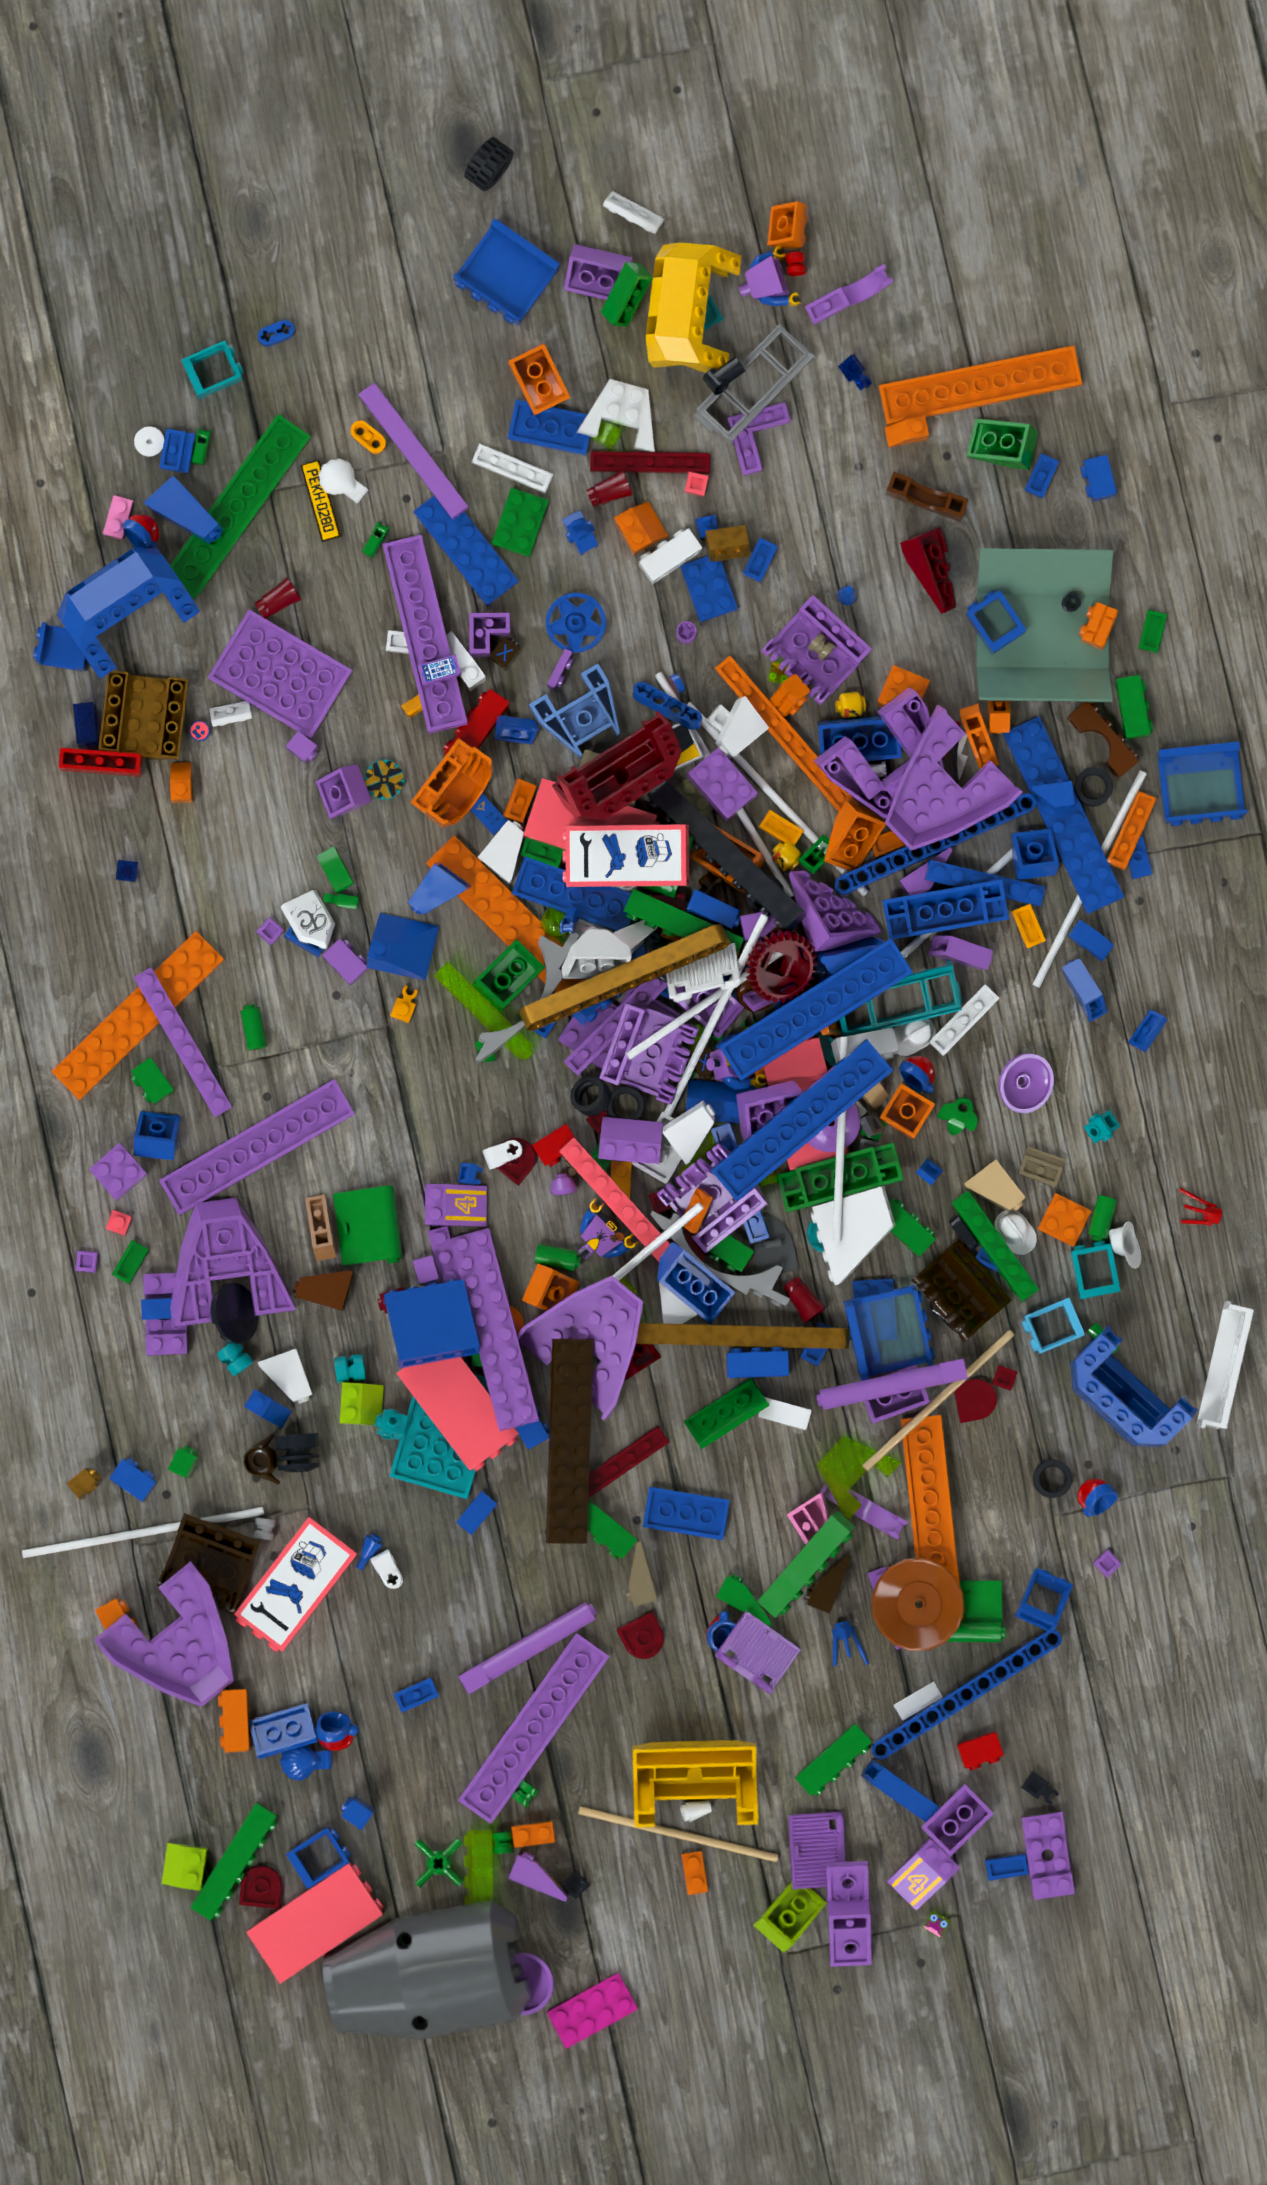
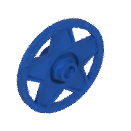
(575, 622)

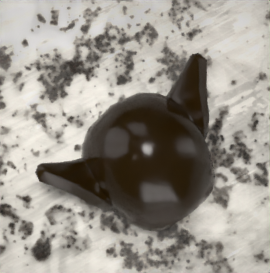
(262, 1460)

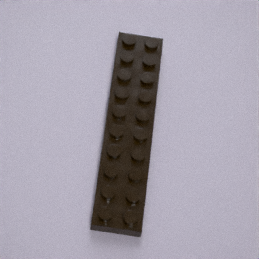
(569, 1441)

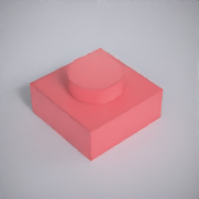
(696, 484)
(119, 1222)

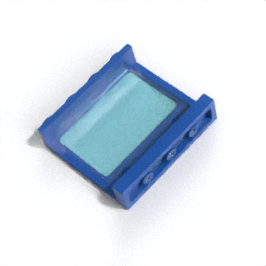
(1201, 783)
(889, 1331)

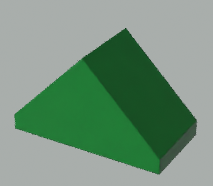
(814, 858)

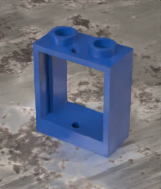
(995, 646)
(1036, 1616)
(300, 1867)

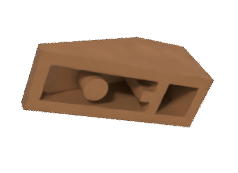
(320, 1227)

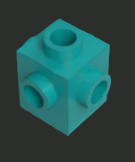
(1101, 1126)
(390, 1424)

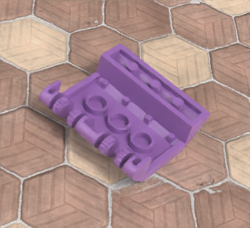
(793, 647)
(657, 1063)
(724, 1211)

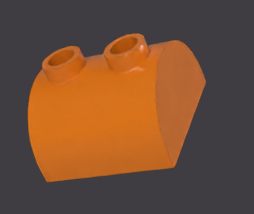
(788, 225)

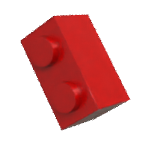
(549, 1146)
(980, 1750)

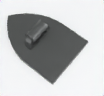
(775, 1250)

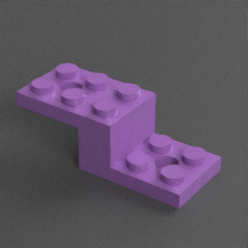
(849, 1913)

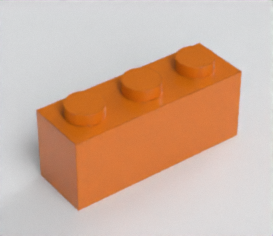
(234, 1720)

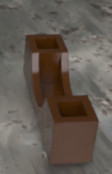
(938, 502)
(1087, 719)

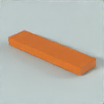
(1131, 830)

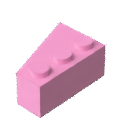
(810, 1517)

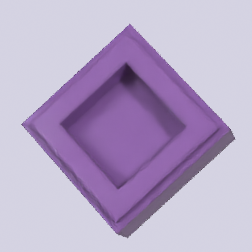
(270, 931)
(86, 1261)
(1107, 1563)

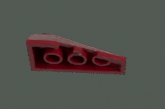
(927, 560)

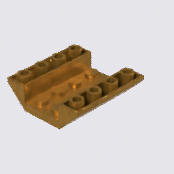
(143, 715)

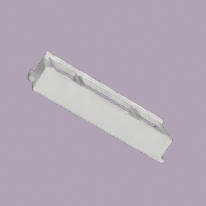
(1225, 1366)

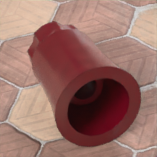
(610, 490)
(278, 598)
(804, 1300)

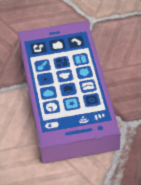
(439, 670)

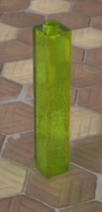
(481, 1009)

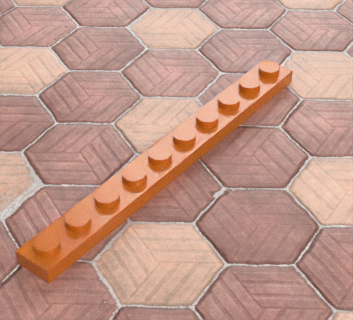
(782, 732)

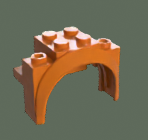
(453, 785)

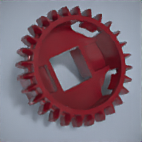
(792, 968)

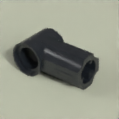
(719, 379)

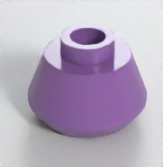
(563, 1185)

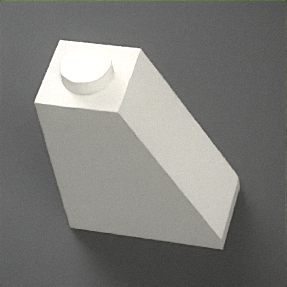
(740, 728)
(503, 851)
(689, 1130)
(673, 1309)
(289, 1375)
(786, 1414)

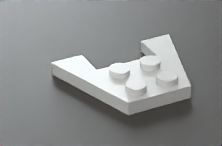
(625, 406)

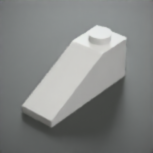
(471, 673)

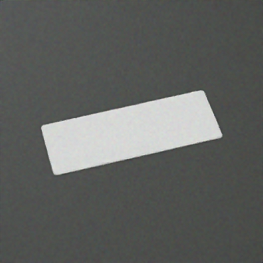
(918, 1701)

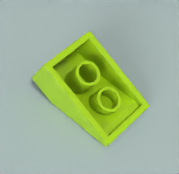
(789, 1916)

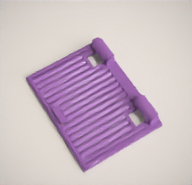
(758, 1652)
(814, 1847)

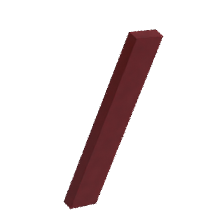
(649, 462)
(626, 1460)

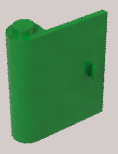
(371, 1223)
(981, 1613)

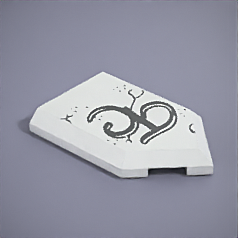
(309, 919)

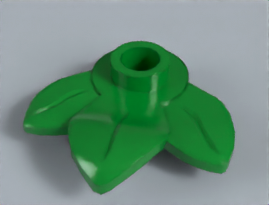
(958, 1119)

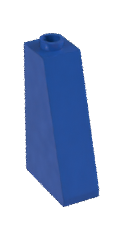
(183, 510)
(899, 1791)

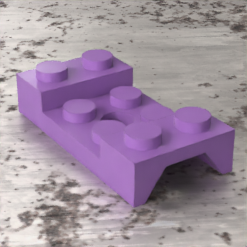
(160, 1335)
(1053, 1876)

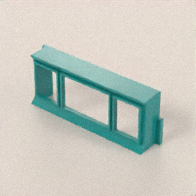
(927, 1012)

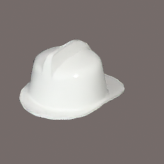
(914, 1036)
(1016, 1232)
(1125, 1243)

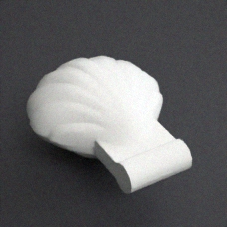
(338, 478)

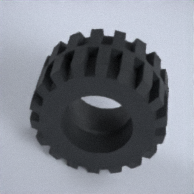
(488, 164)

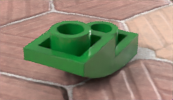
(335, 869)

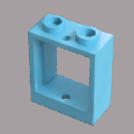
(1071, 1316)

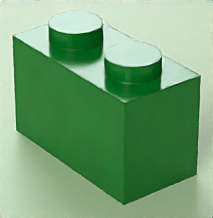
(152, 1081)
(732, 1253)

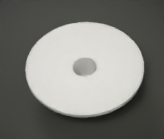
(149, 441)

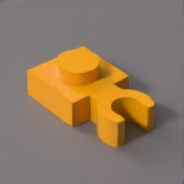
(403, 1008)

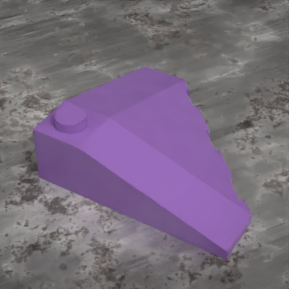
(828, 919)

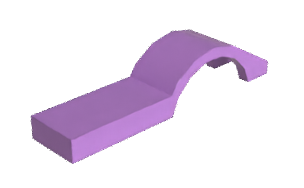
(848, 295)
(873, 1514)

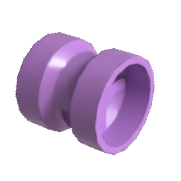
(686, 629)

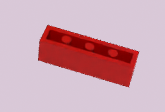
(480, 720)
(100, 762)

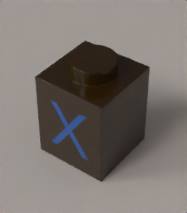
(505, 653)
(701, 1068)

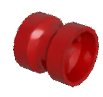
(795, 264)

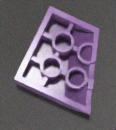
(762, 1104)

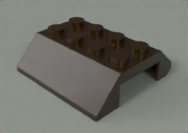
(961, 1290)
(218, 1555)

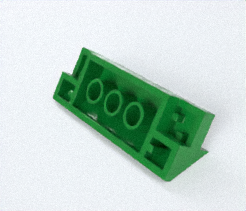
(862, 1172)

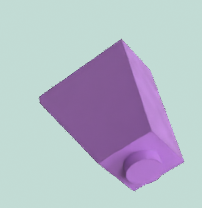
(960, 952)

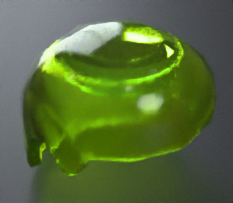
(551, 922)

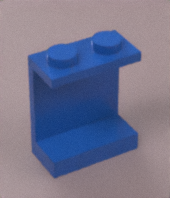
(58, 649)

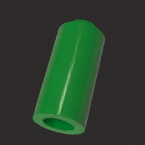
(253, 1027)
(1102, 1218)
(557, 1257)

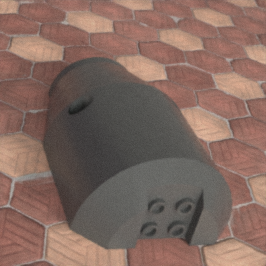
(453, 1974)

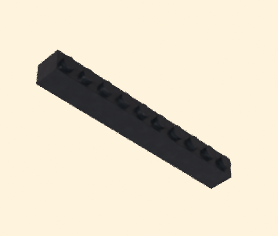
(727, 857)

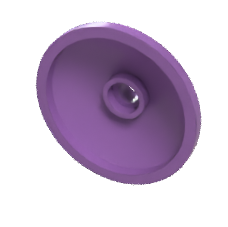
(1035, 1083)
(827, 1138)
(539, 1978)

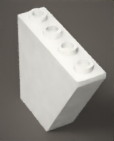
(863, 1226)

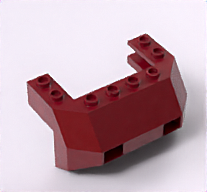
(621, 772)

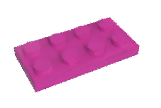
(592, 2010)

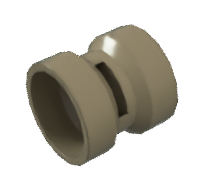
(821, 647)

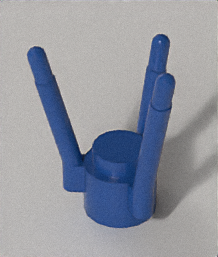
(843, 1631)

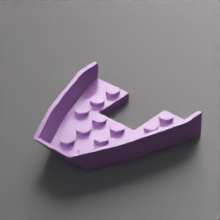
(930, 802)
(220, 1246)
(598, 1312)
(185, 1658)

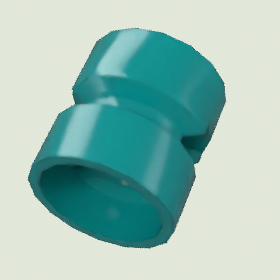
(235, 1358)
(349, 1368)

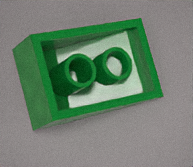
(1003, 443)
(508, 976)

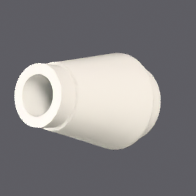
(693, 1810)

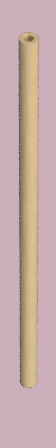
(937, 1401)
(680, 1834)

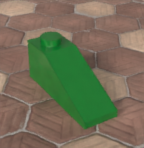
(738, 1596)

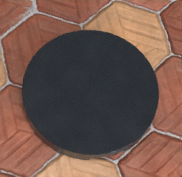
(234, 1313)

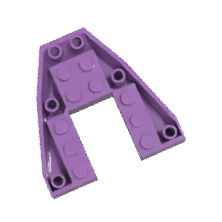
(848, 769)

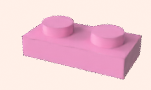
(118, 513)

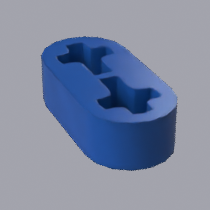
(277, 338)

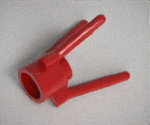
(1210, 1213)

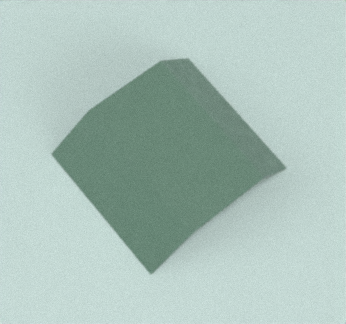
(1049, 657)

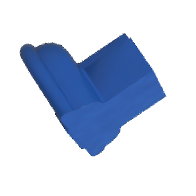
(842, 956)

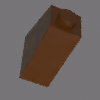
(325, 1289)

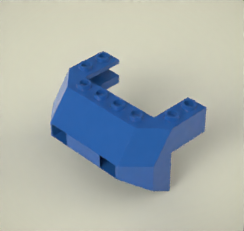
(115, 594)
(1123, 1398)

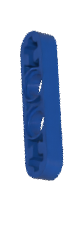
(665, 708)

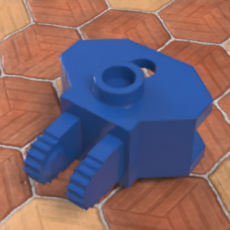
(580, 532)

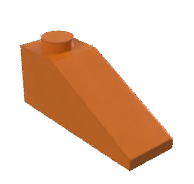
(978, 735)

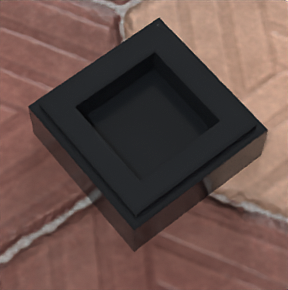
(575, 1884)

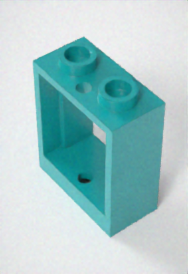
(207, 353)
(1080, 1250)

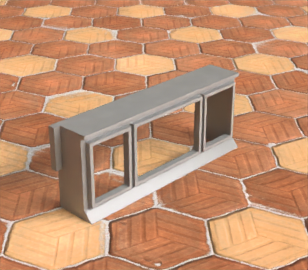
(749, 415)

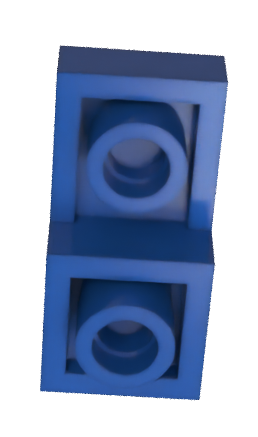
(1090, 939)

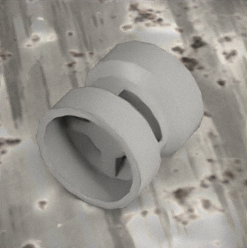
(264, 1529)

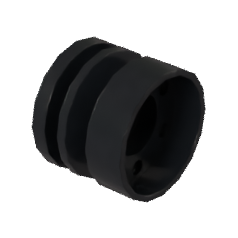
(298, 1452)

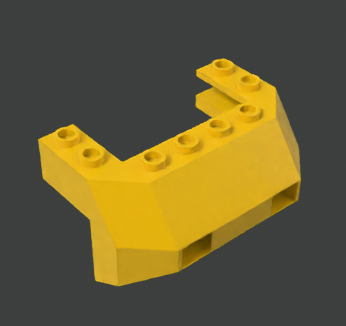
(680, 304)
(694, 1772)

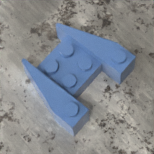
(581, 718)

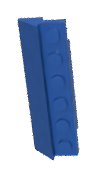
(945, 909)

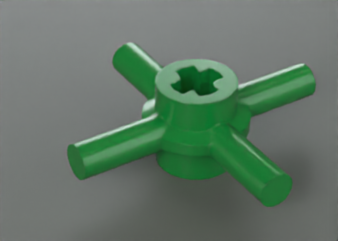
(445, 1855)

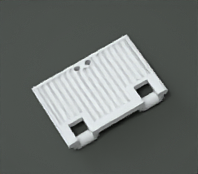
(705, 974)

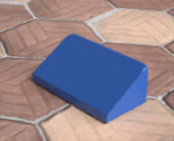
(515, 730)

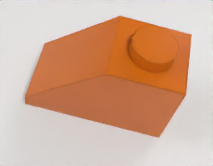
(907, 432)
(998, 716)
(181, 782)

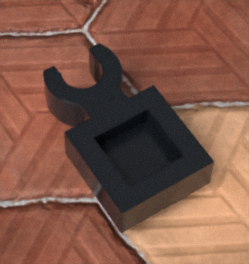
(1037, 1786)

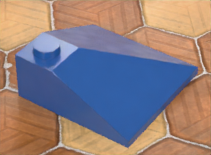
(402, 946)

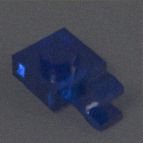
(853, 370)

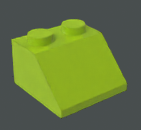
(360, 1403)
(184, 1866)

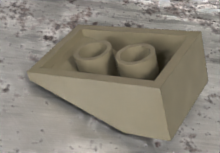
(640, 1583)

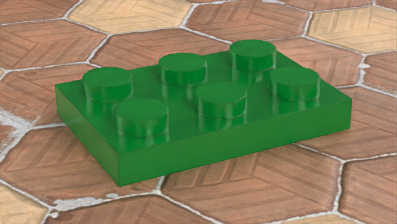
(520, 522)

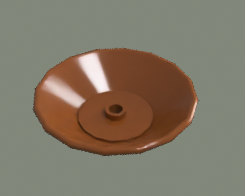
(896, 1608)

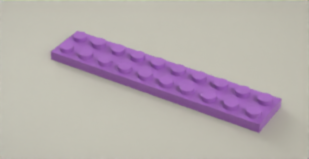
(423, 630)
(257, 1147)
(495, 1330)
(533, 1728)

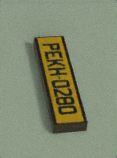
(320, 502)

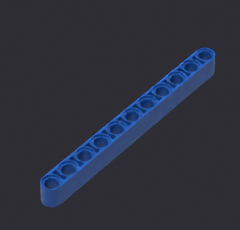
(927, 851)
(955, 1695)

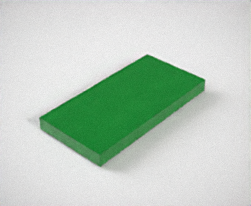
(726, 1413)

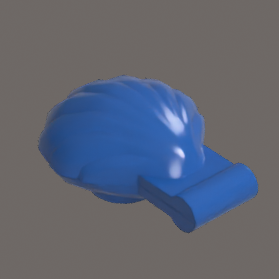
(302, 1761)

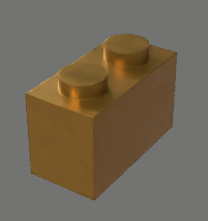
(727, 543)

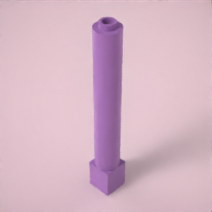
(892, 1384)
(528, 1647)

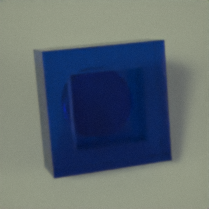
(126, 871)

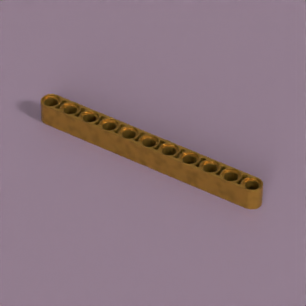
(624, 977)
(743, 1335)

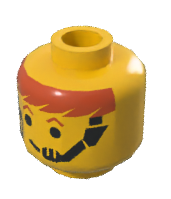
(850, 705)
(786, 856)

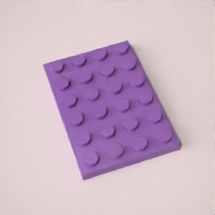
(280, 674)

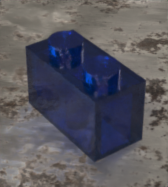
(86, 724)

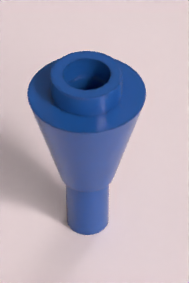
(847, 595)
(371, 1545)

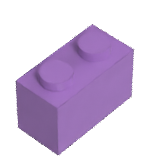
(345, 961)

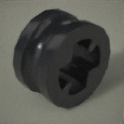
(1076, 606)

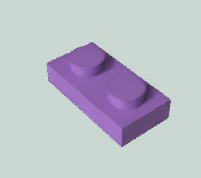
(564, 663)

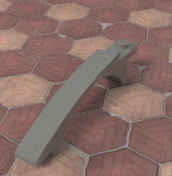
(554, 959)
(760, 1283)

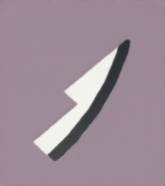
(959, 759)

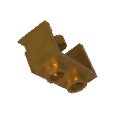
(84, 1482)

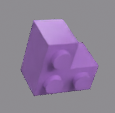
(484, 626)

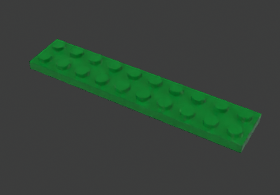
(240, 502)

